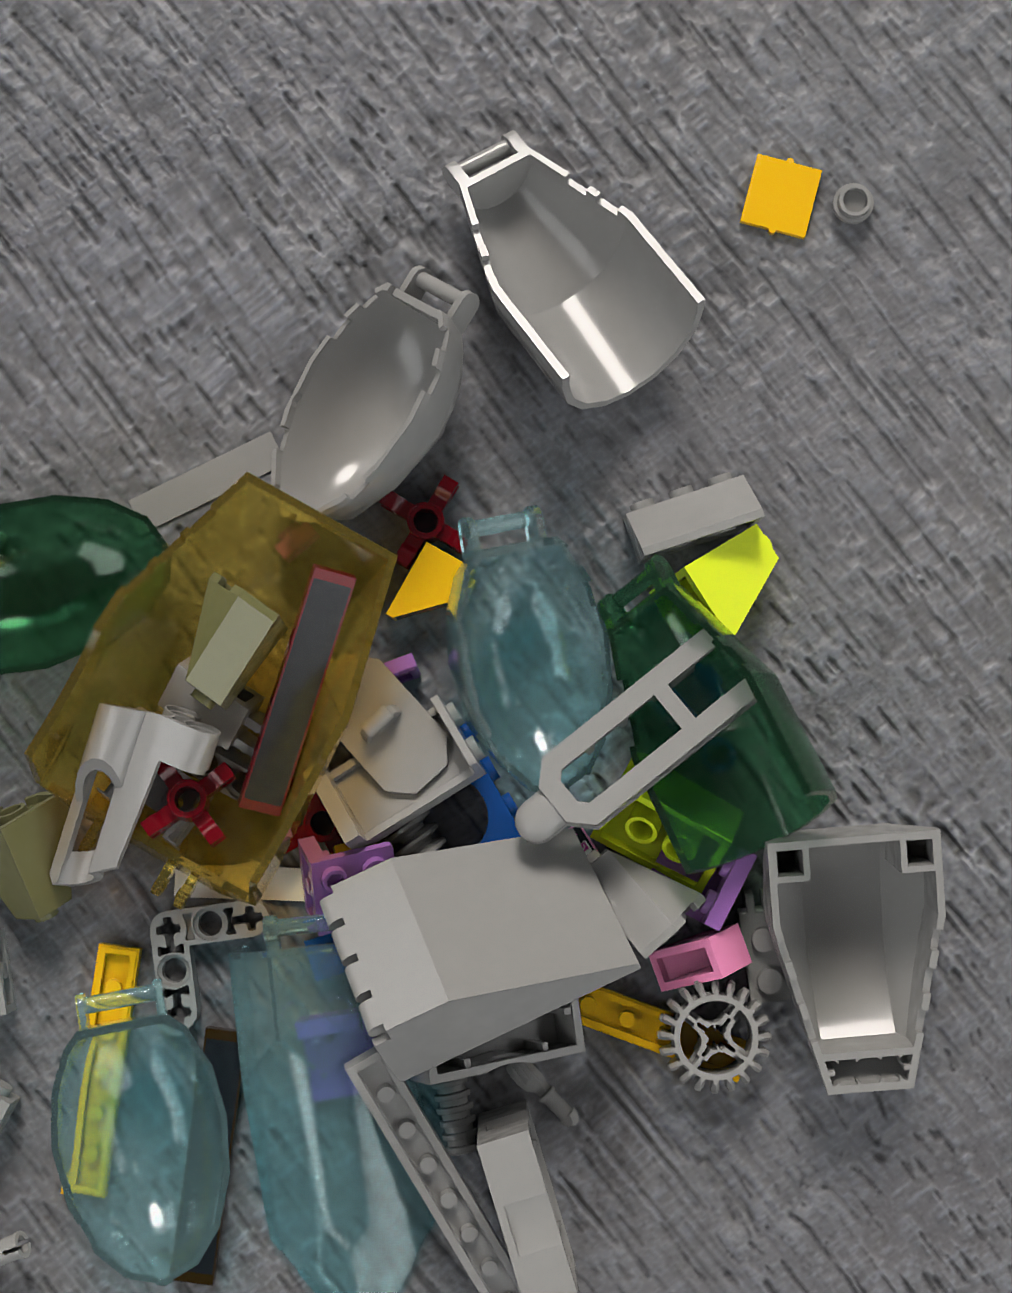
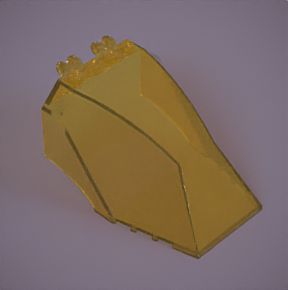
(150, 626)

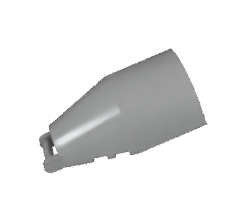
(573, 275)

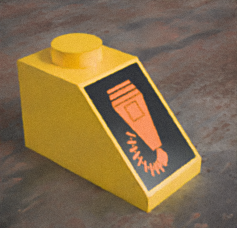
(426, 584)

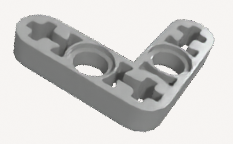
(190, 935)

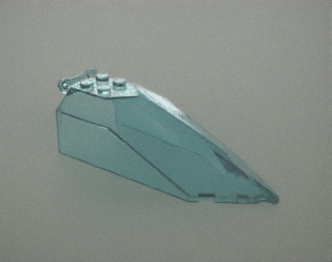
(323, 1164)

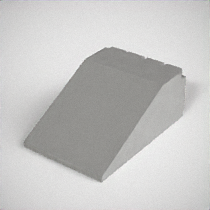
(472, 944)

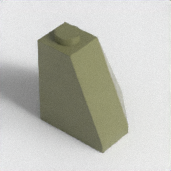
(230, 642)
(26, 855)

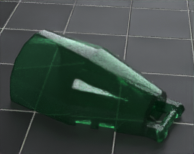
(752, 777)

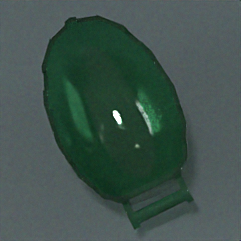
(60, 572)

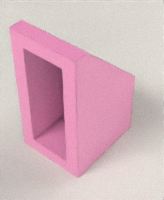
(700, 958)

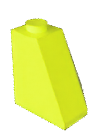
(731, 576)

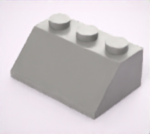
(692, 517)

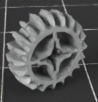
(702, 1050)

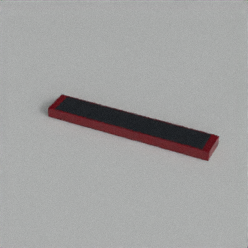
(296, 690)

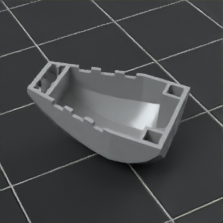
(858, 945)

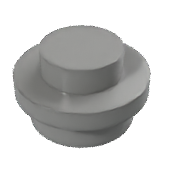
(853, 203)

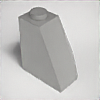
(644, 901)

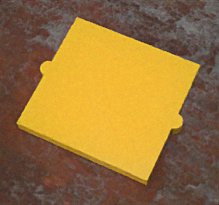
(780, 196)

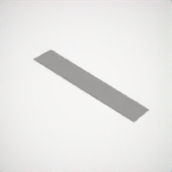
(205, 481)

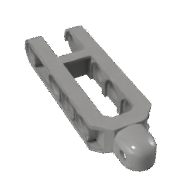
(556, 808)

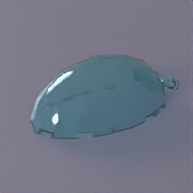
(526, 646)
(140, 1137)

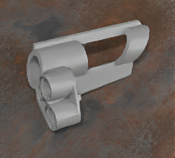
(129, 750)

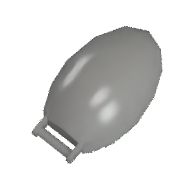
(374, 397)

